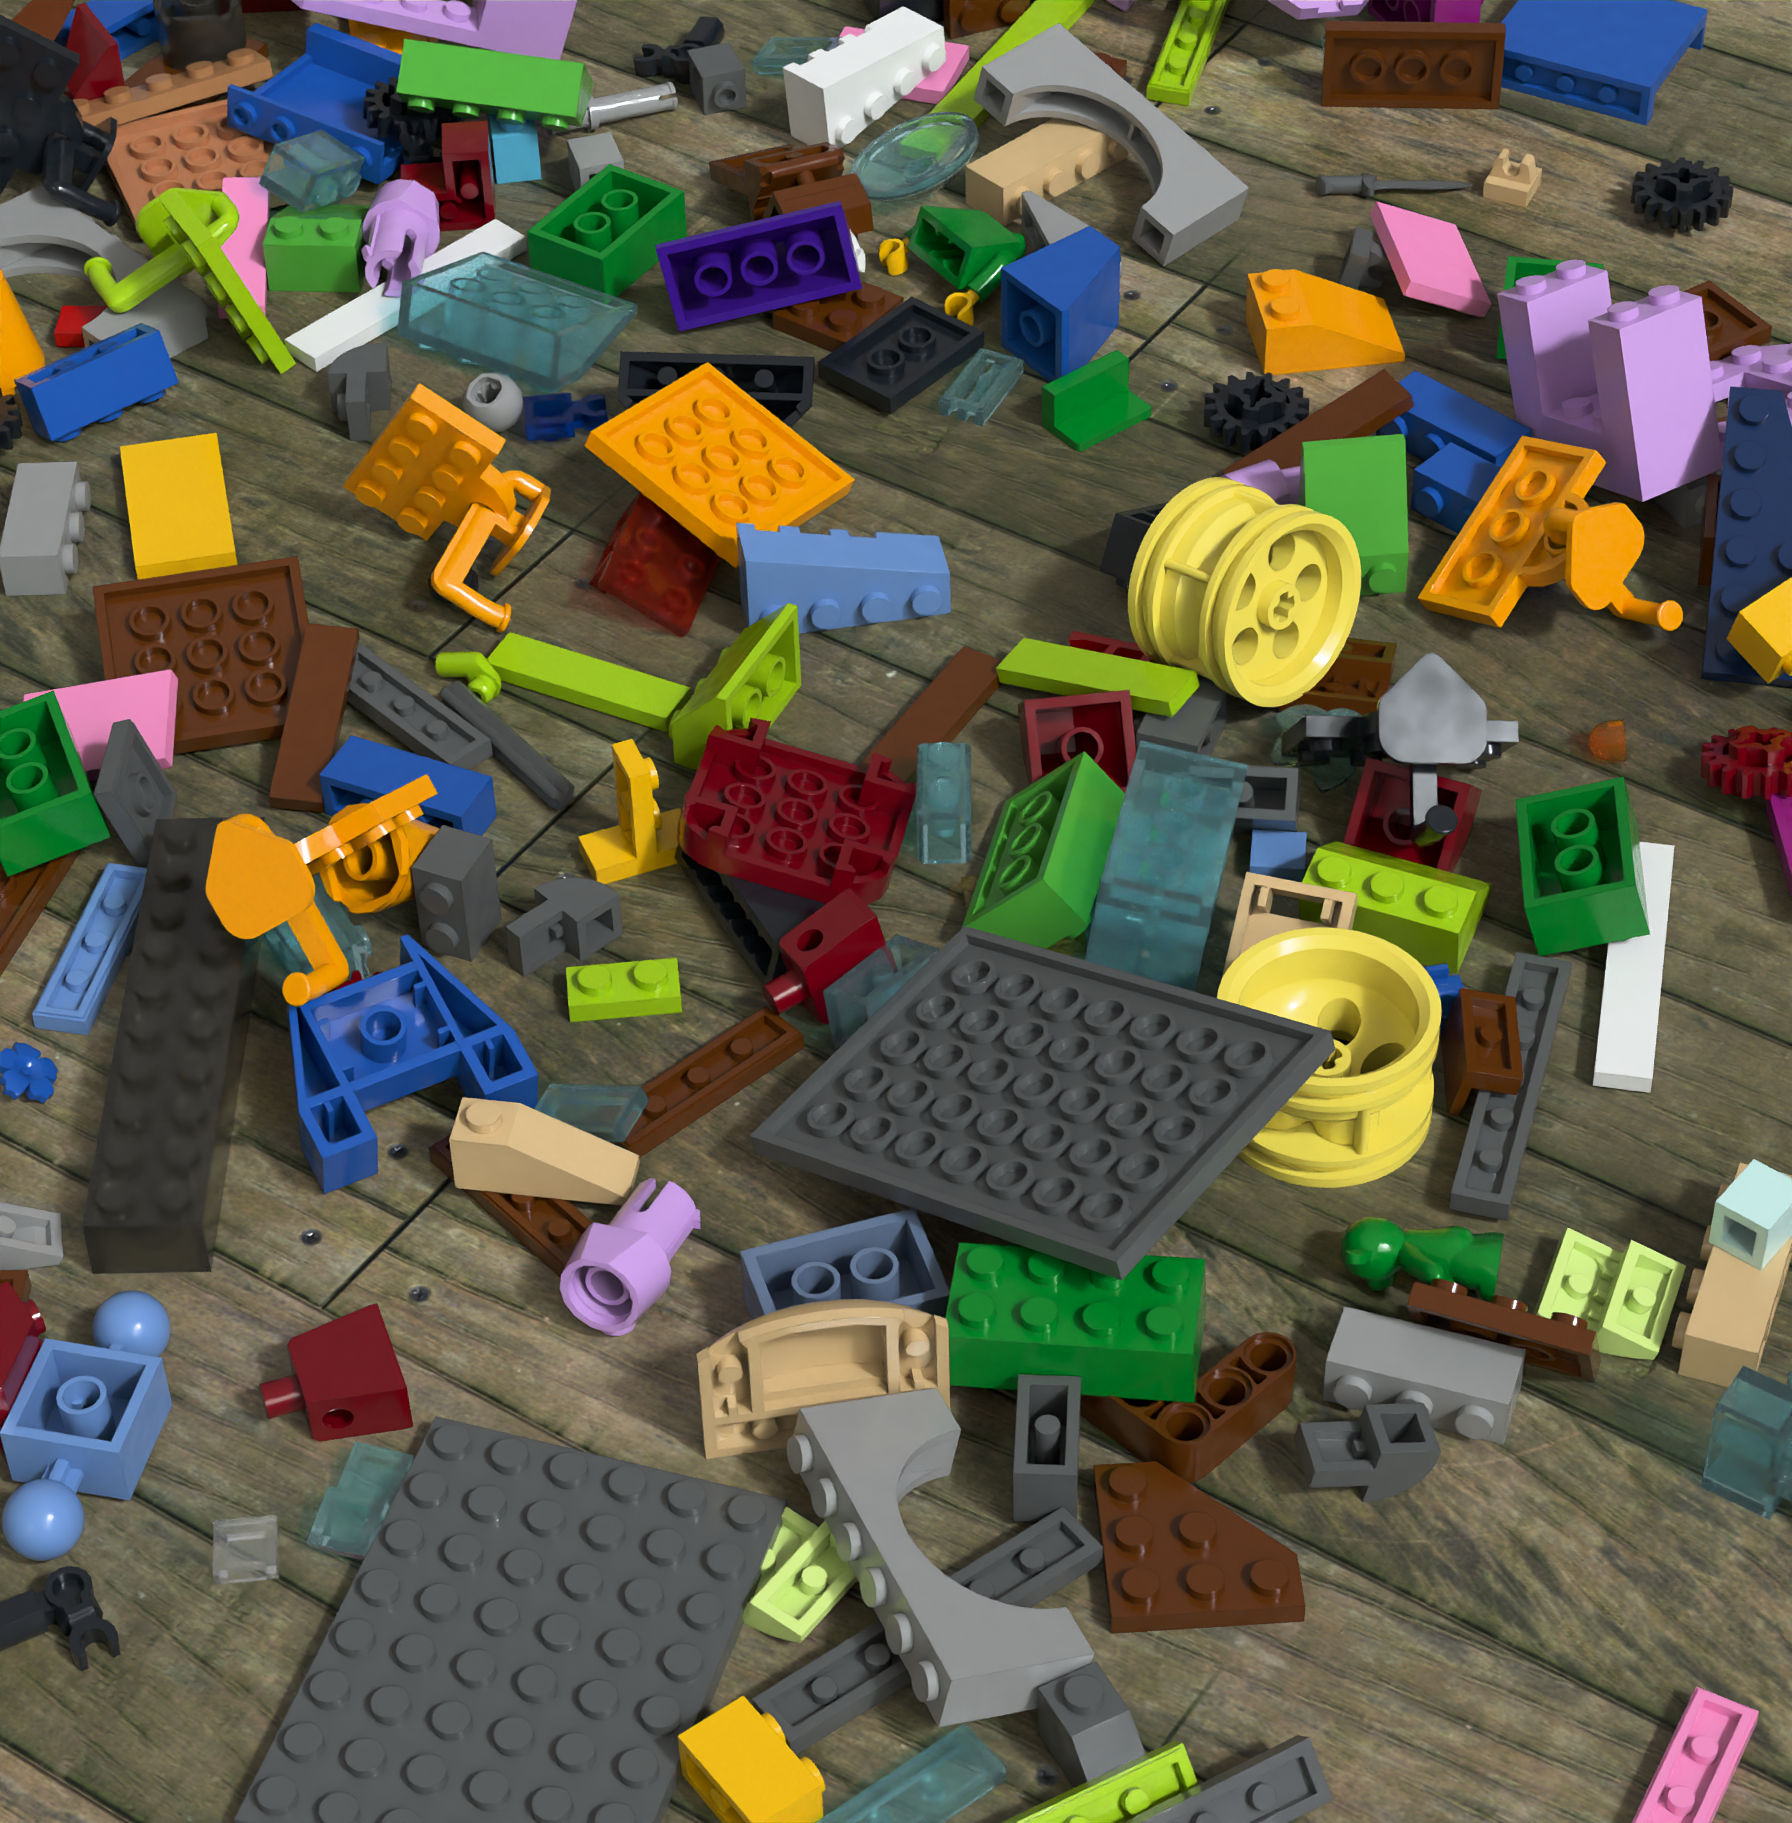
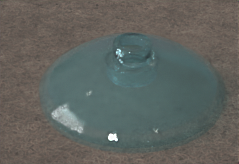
(917, 157)

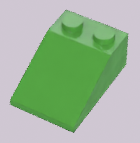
(316, 249)
(1366, 490)

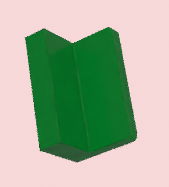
(1092, 403)

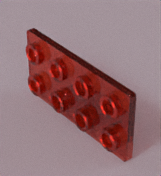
(655, 566)

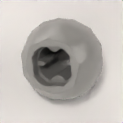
(493, 401)

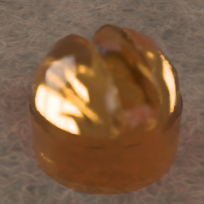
(1609, 741)

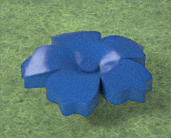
(25, 1072)

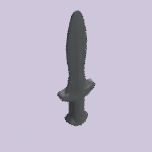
(1368, 184)

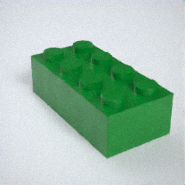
(1047, 1316)

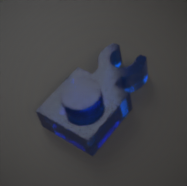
(558, 416)

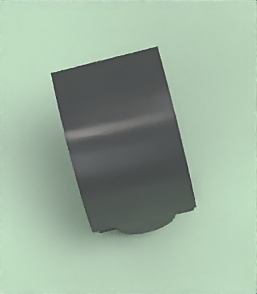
(360, 384)
(568, 916)
(1380, 1453)

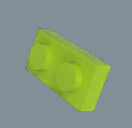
(623, 989)

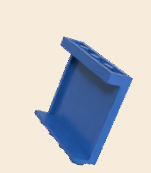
(1598, 51)
(325, 94)

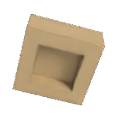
(1512, 181)

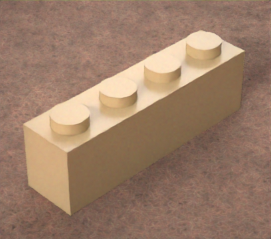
(1040, 161)
(1729, 1312)

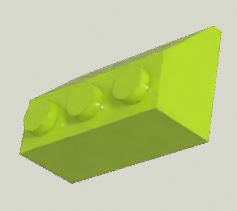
(749, 681)
(1401, 901)

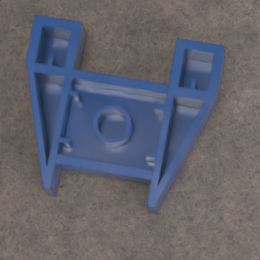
(388, 1042)

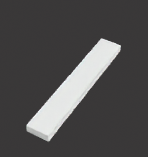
(377, 313)
(1634, 986)

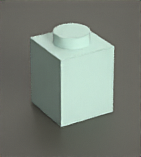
(1754, 1215)

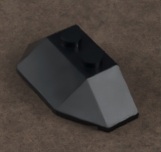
(775, 382)

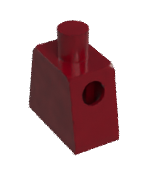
(822, 952)
(343, 1379)

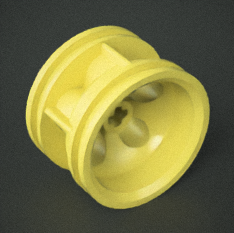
(1244, 591)
(1365, 990)

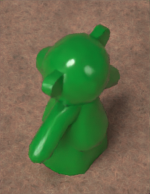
(1380, 1249)

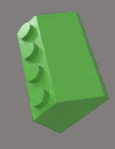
(493, 84)
(1048, 856)

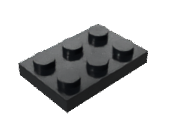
(901, 355)

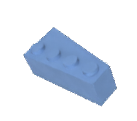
(841, 577)

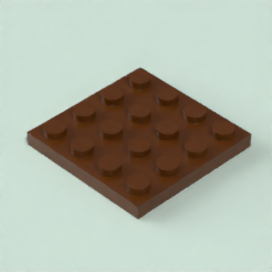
(223, 634)

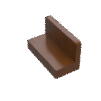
(1480, 1047)

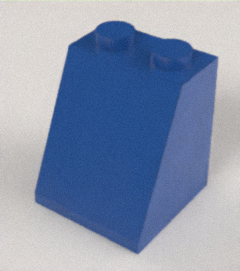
(1061, 302)

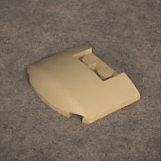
(809, 1358)

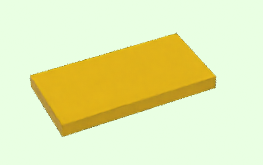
(177, 506)

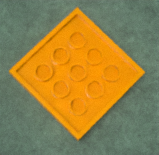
(718, 460)

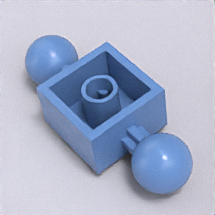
(85, 1423)

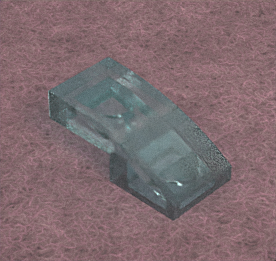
(359, 1504)

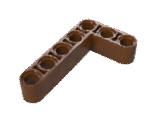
(1228, 1409)

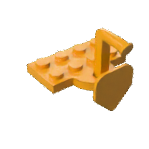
(438, 468)
(1539, 531)
(268, 880)

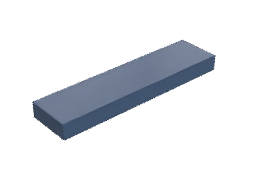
(93, 953)

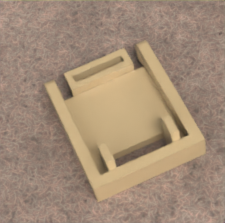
(1256, 923)

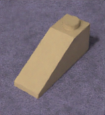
(533, 1154)

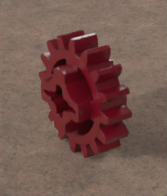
(1749, 762)

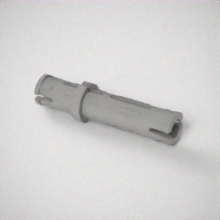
(626, 105)

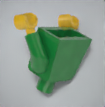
(962, 248)

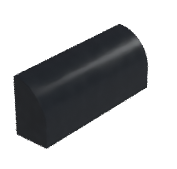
(750, 914)

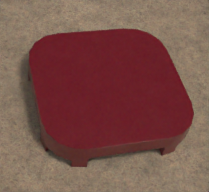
(794, 816)

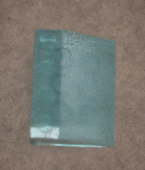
(511, 319)

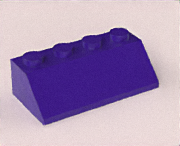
(759, 266)

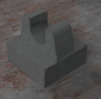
(1359, 258)

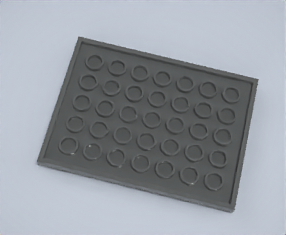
(1044, 1098)
(520, 1642)

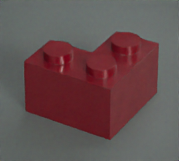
(463, 179)

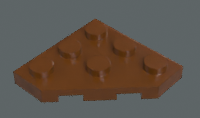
(1186, 1558)

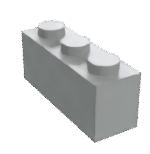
(43, 528)
(1461, 1379)

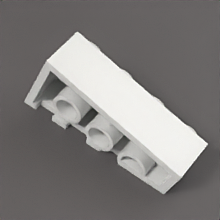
(861, 78)

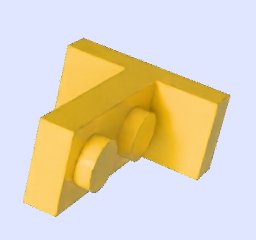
(644, 836)

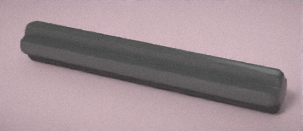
(510, 747)

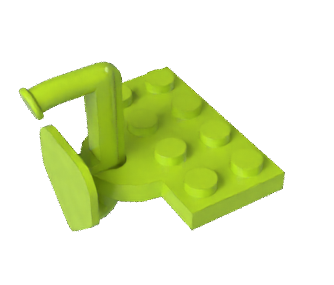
(183, 235)

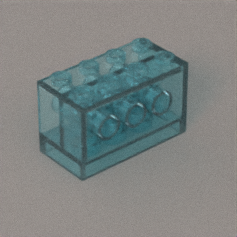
(1166, 864)

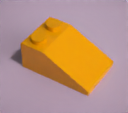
(1316, 324)

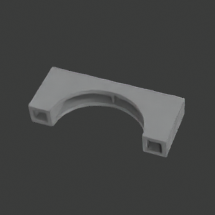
(1067, 81)
(57, 239)
(961, 1649)

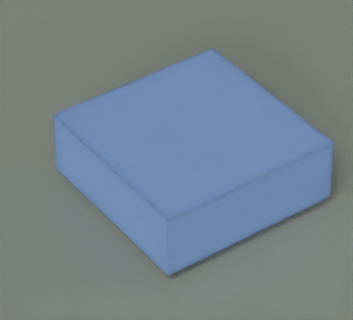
(1278, 854)

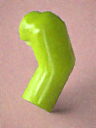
(475, 668)

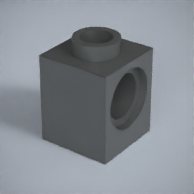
(717, 78)

